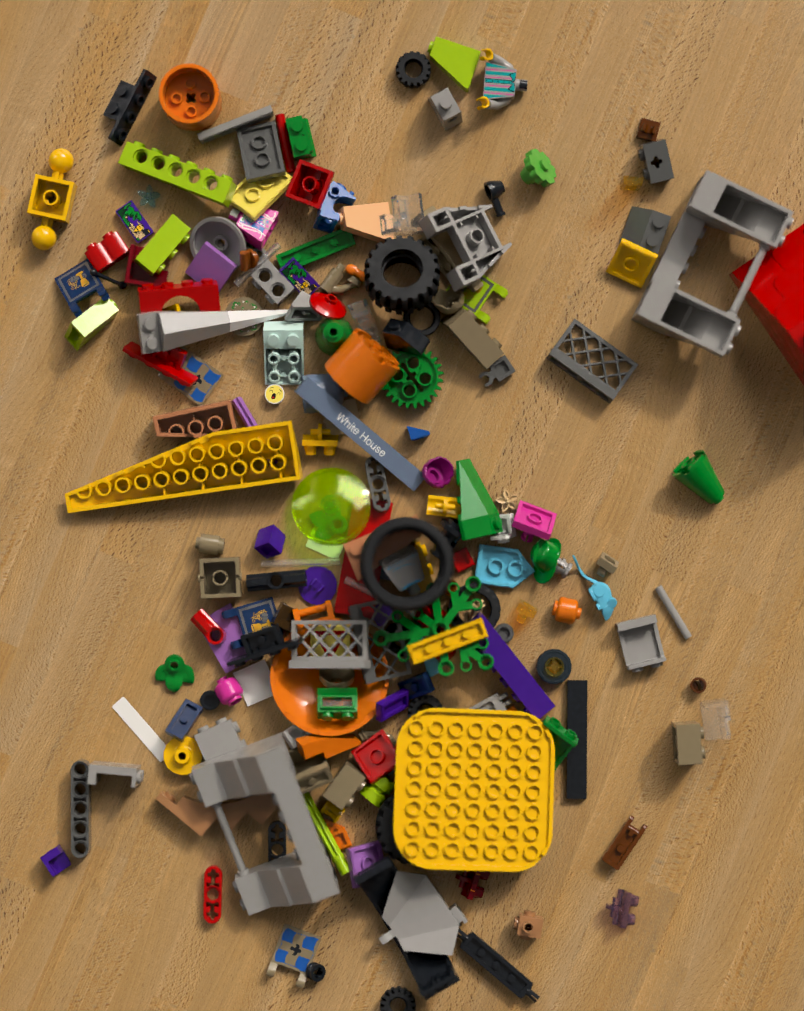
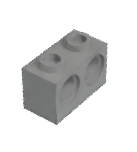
(276, 279)

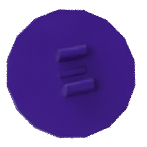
(320, 585)

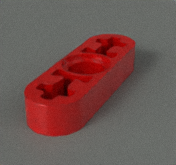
(208, 879)

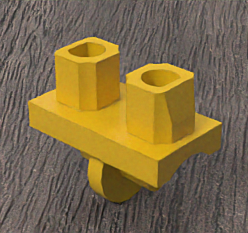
(320, 437)
(443, 506)

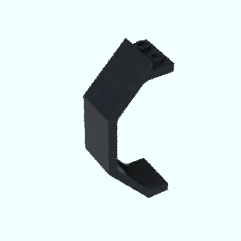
(431, 971)

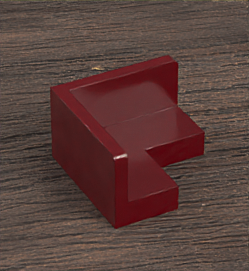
(137, 276)

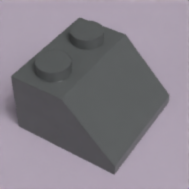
(646, 228)

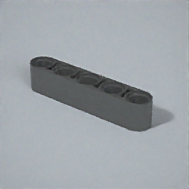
(76, 817)

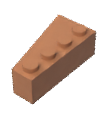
(196, 420)
(388, 546)

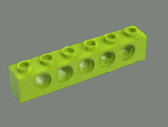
(221, 194)

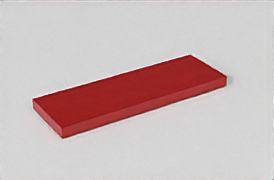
(350, 596)

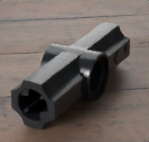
(263, 581)

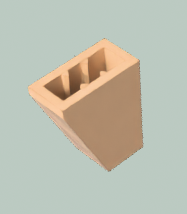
(364, 220)

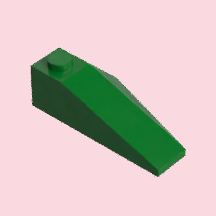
(478, 512)

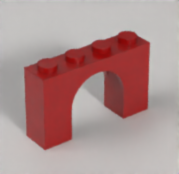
(203, 293)

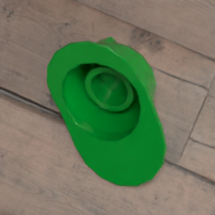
(545, 558)

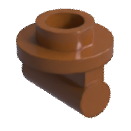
(248, 259)

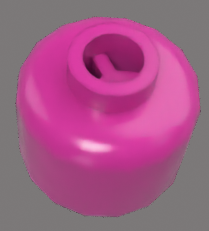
(228, 691)

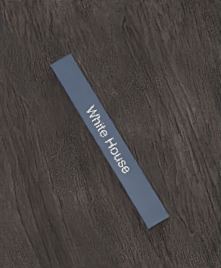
(360, 433)

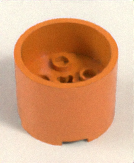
(192, 82)
(362, 366)

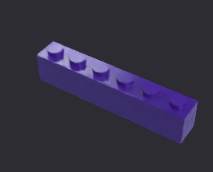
(514, 673)

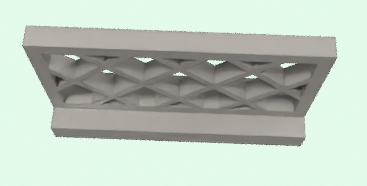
(330, 661)

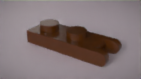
(623, 844)

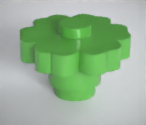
(538, 169)

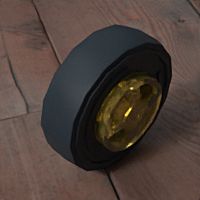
(559, 669)

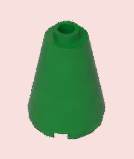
(328, 343)
(700, 477)

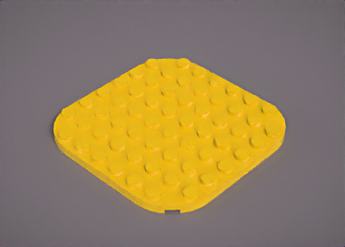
(473, 790)

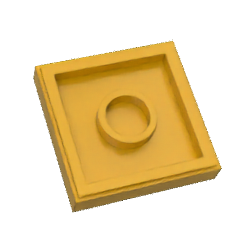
(631, 263)

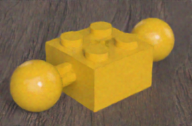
(45, 187)

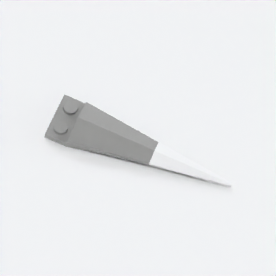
(178, 328)

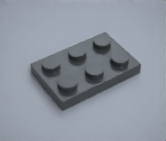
(261, 152)

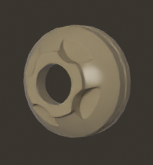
(330, 675)

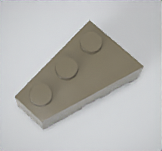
(473, 337)

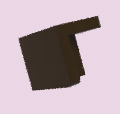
(283, 617)

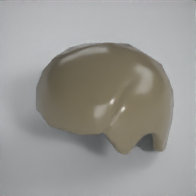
(449, 301)

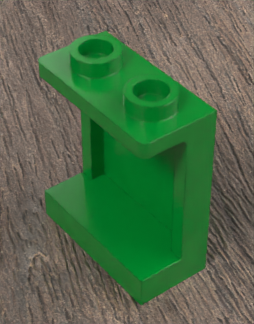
(563, 739)

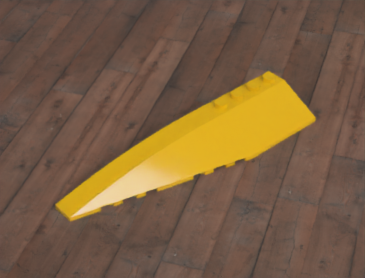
(201, 466)

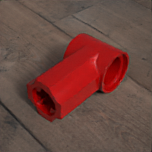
(207, 625)

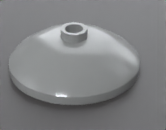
(213, 230)

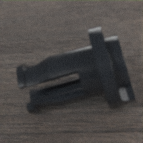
(451, 532)

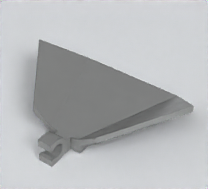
(419, 916)

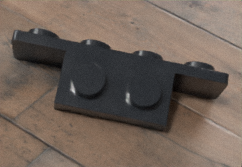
(127, 104)
(263, 642)

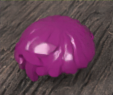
(438, 472)

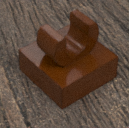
(648, 130)

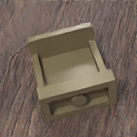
(310, 772)

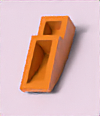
(327, 746)

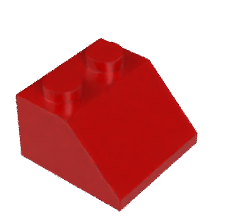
(309, 184)

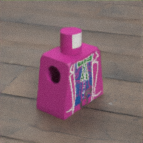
(256, 231)

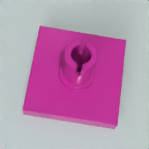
(533, 521)

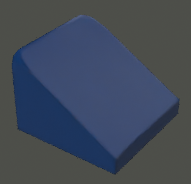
(416, 433)

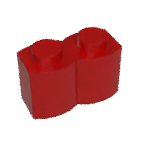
(107, 252)

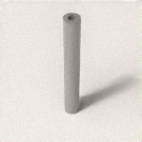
(673, 612)

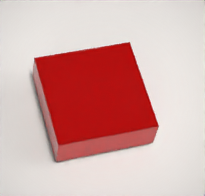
(462, 560)

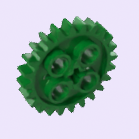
(426, 366)

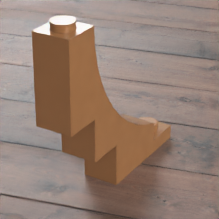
(201, 817)

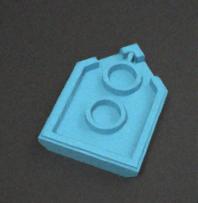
(501, 566)

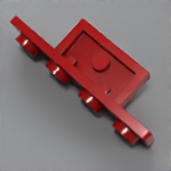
(167, 362)

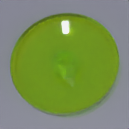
(331, 506)

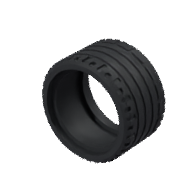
(442, 580)

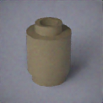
(210, 544)

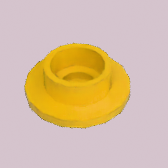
(172, 759)

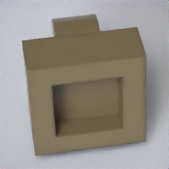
(606, 564)

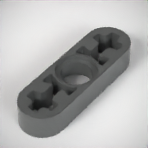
(375, 499)

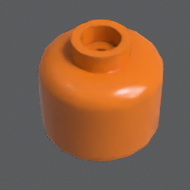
(566, 610)

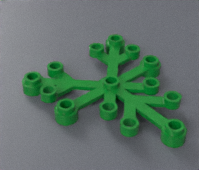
(417, 633)

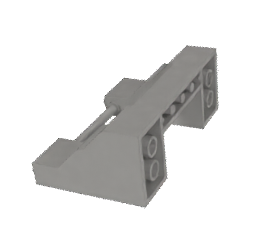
(726, 208)
(262, 769)

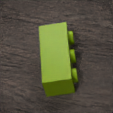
(163, 245)

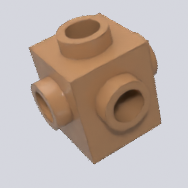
(533, 930)

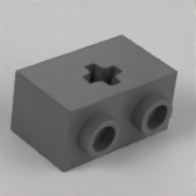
(660, 151)

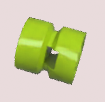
(376, 792)

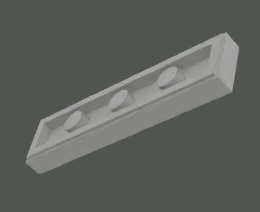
(231, 126)

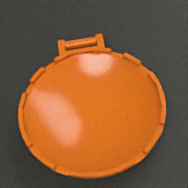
(297, 687)

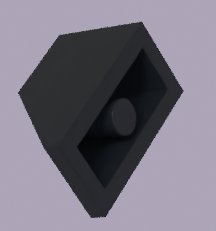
(404, 337)

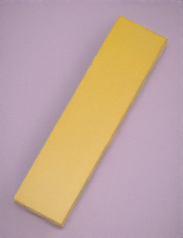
(447, 641)

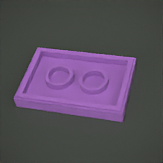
(233, 632)

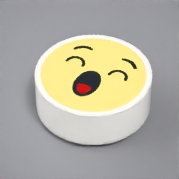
(274, 394)

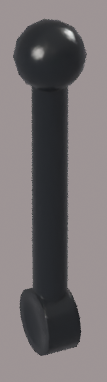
(93, 272)

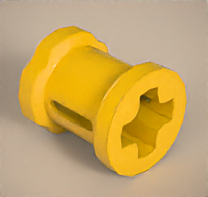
(332, 811)

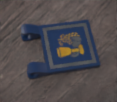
(78, 284)
(252, 617)

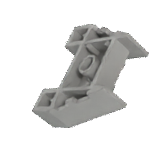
(472, 238)

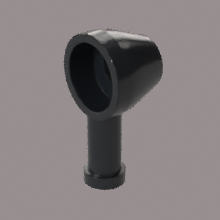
(494, 190)

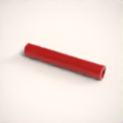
(285, 143)

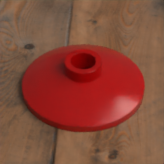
(327, 305)

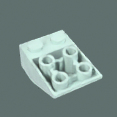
(283, 352)

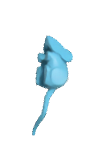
(600, 593)

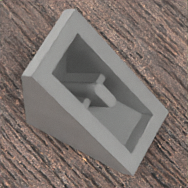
(301, 309)

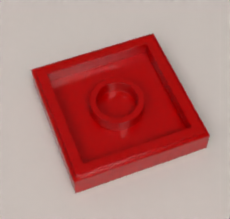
(376, 756)

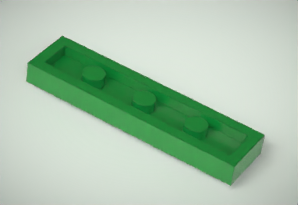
(318, 248)

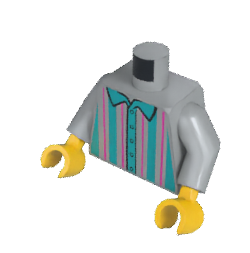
(499, 82)

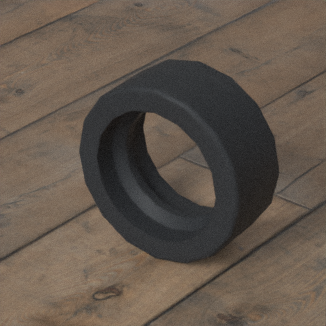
(436, 319)

